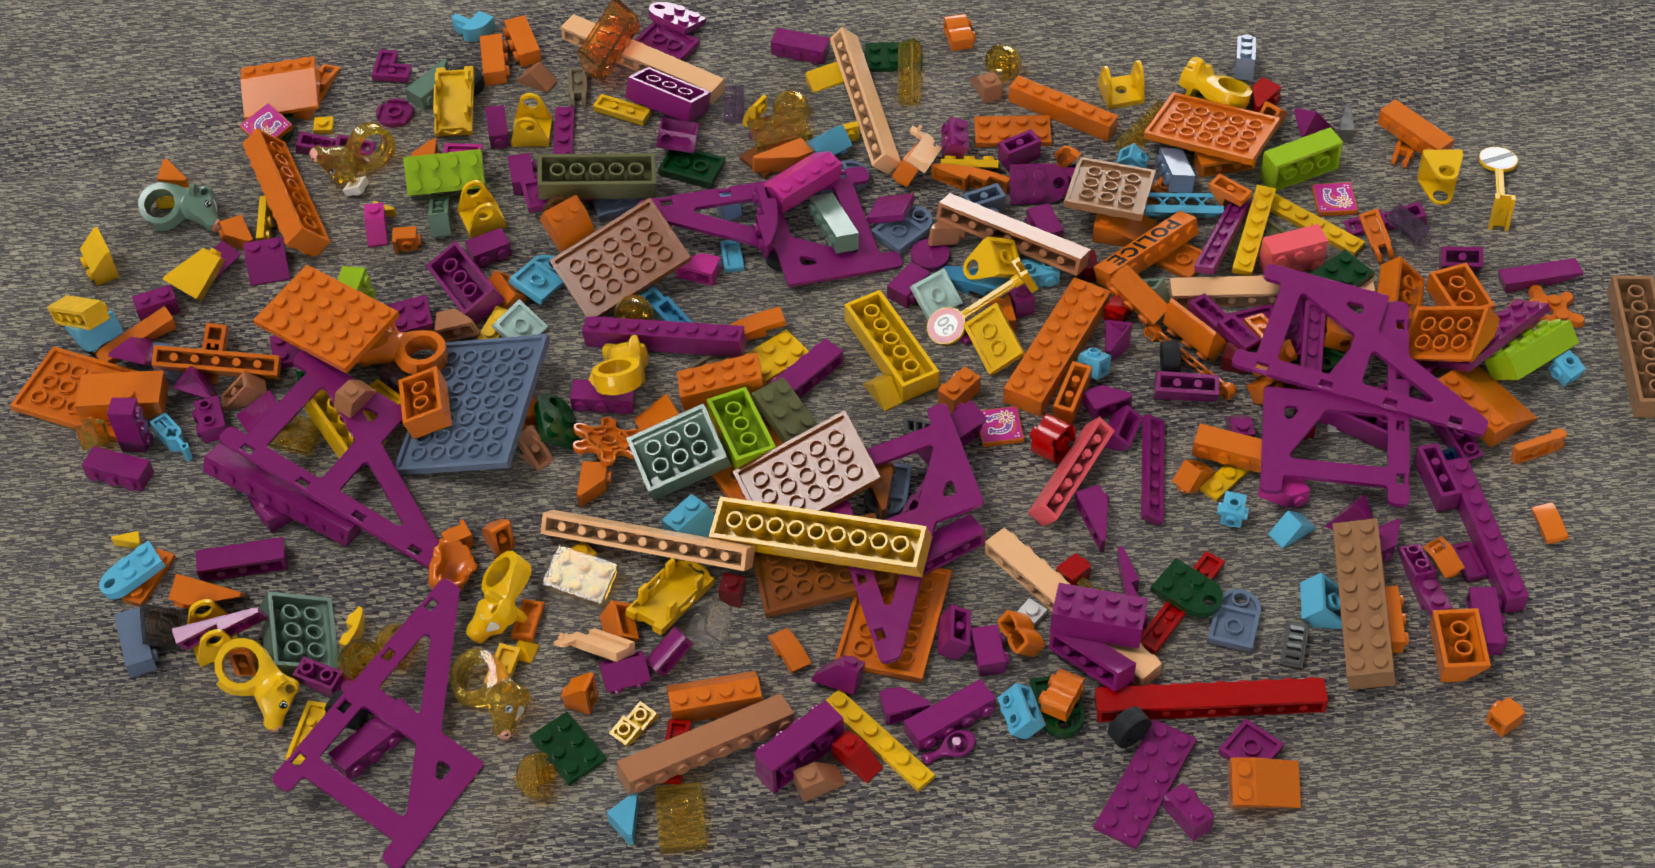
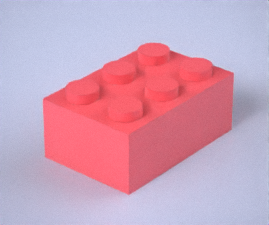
(1296, 249)

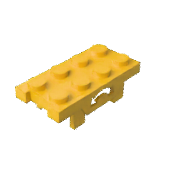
(453, 102)
(671, 595)

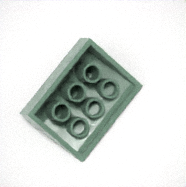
(678, 452)
(297, 629)

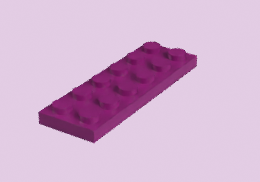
(1512, 322)
(1145, 784)

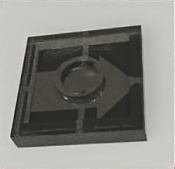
(158, 625)

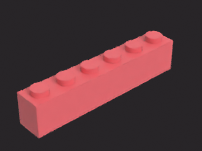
(1071, 472)

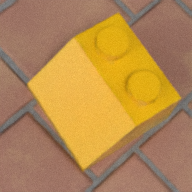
(97, 259)

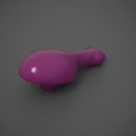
(954, 745)

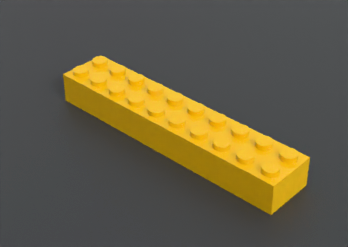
(823, 536)

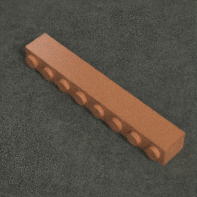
(1028, 239)
(704, 744)

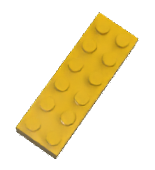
(891, 345)

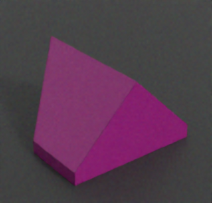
(1310, 122)
(1117, 337)
(134, 350)
(195, 383)
(1357, 510)

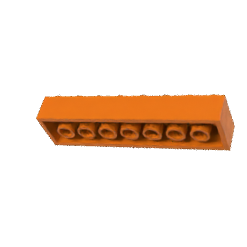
(286, 193)
(1056, 347)

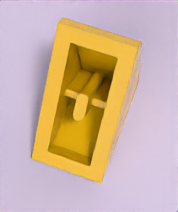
(884, 391)

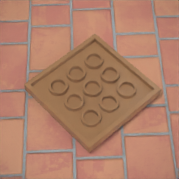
(1109, 188)

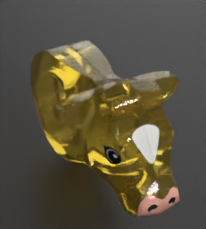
(344, 161)
(501, 695)

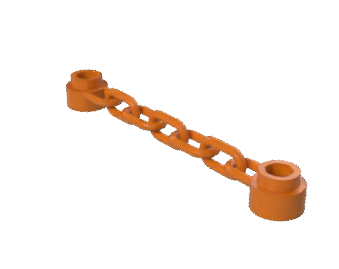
(1226, 388)

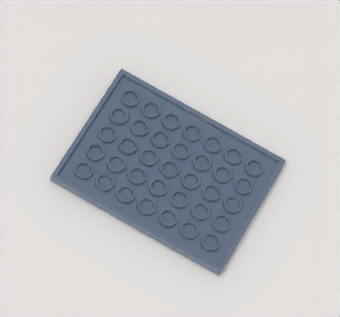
(488, 400)

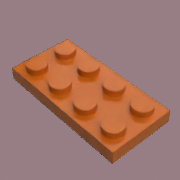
(994, 129)

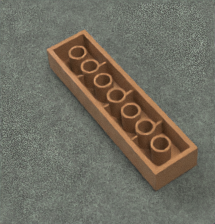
(1634, 323)
(1363, 604)

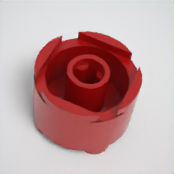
(1052, 438)

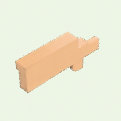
(925, 151)
(598, 643)

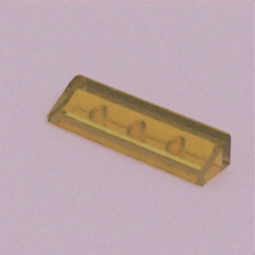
(909, 72)
(1135, 133)

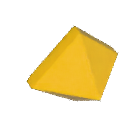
(528, 650)

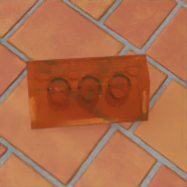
(608, 40)

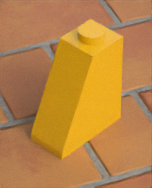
(196, 273)

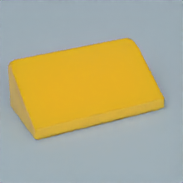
(824, 77)

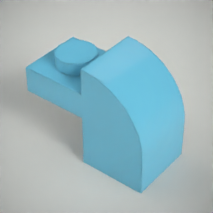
(473, 28)

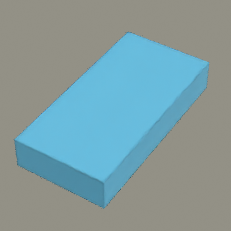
(732, 256)

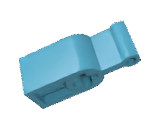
(170, 435)

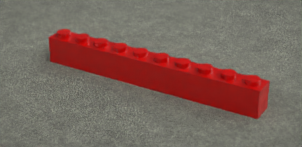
(1214, 699)

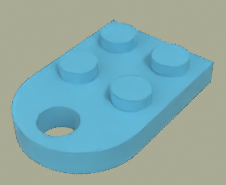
(537, 279)
(131, 571)

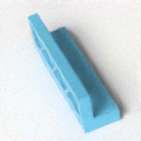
(1200, 210)

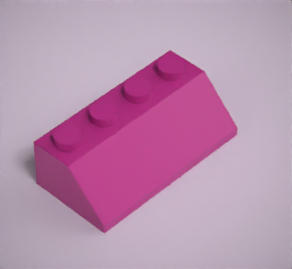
(803, 180)

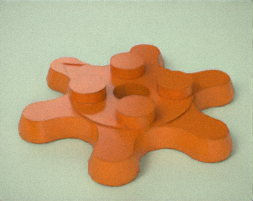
(1558, 306)
(603, 440)

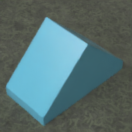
(1290, 528)
(624, 817)

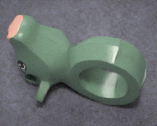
(194, 204)

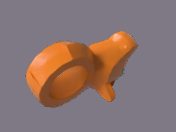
(399, 347)

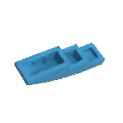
(979, 286)
(663, 306)

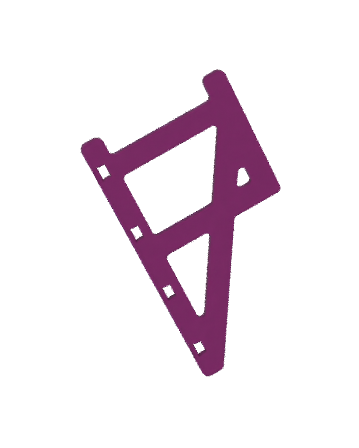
(787, 248)
(1333, 299)
(1284, 435)
(364, 451)
(946, 466)
(428, 796)

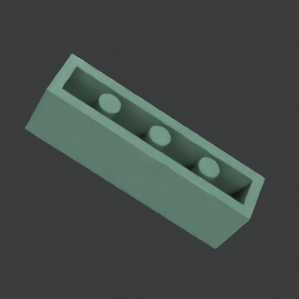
(833, 222)

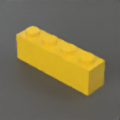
(79, 312)

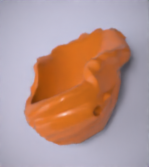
(451, 562)

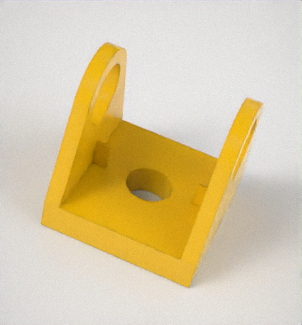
(1131, 84)
(531, 118)
(1439, 172)
(478, 205)
(993, 258)
(205, 651)

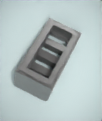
(1346, 128)

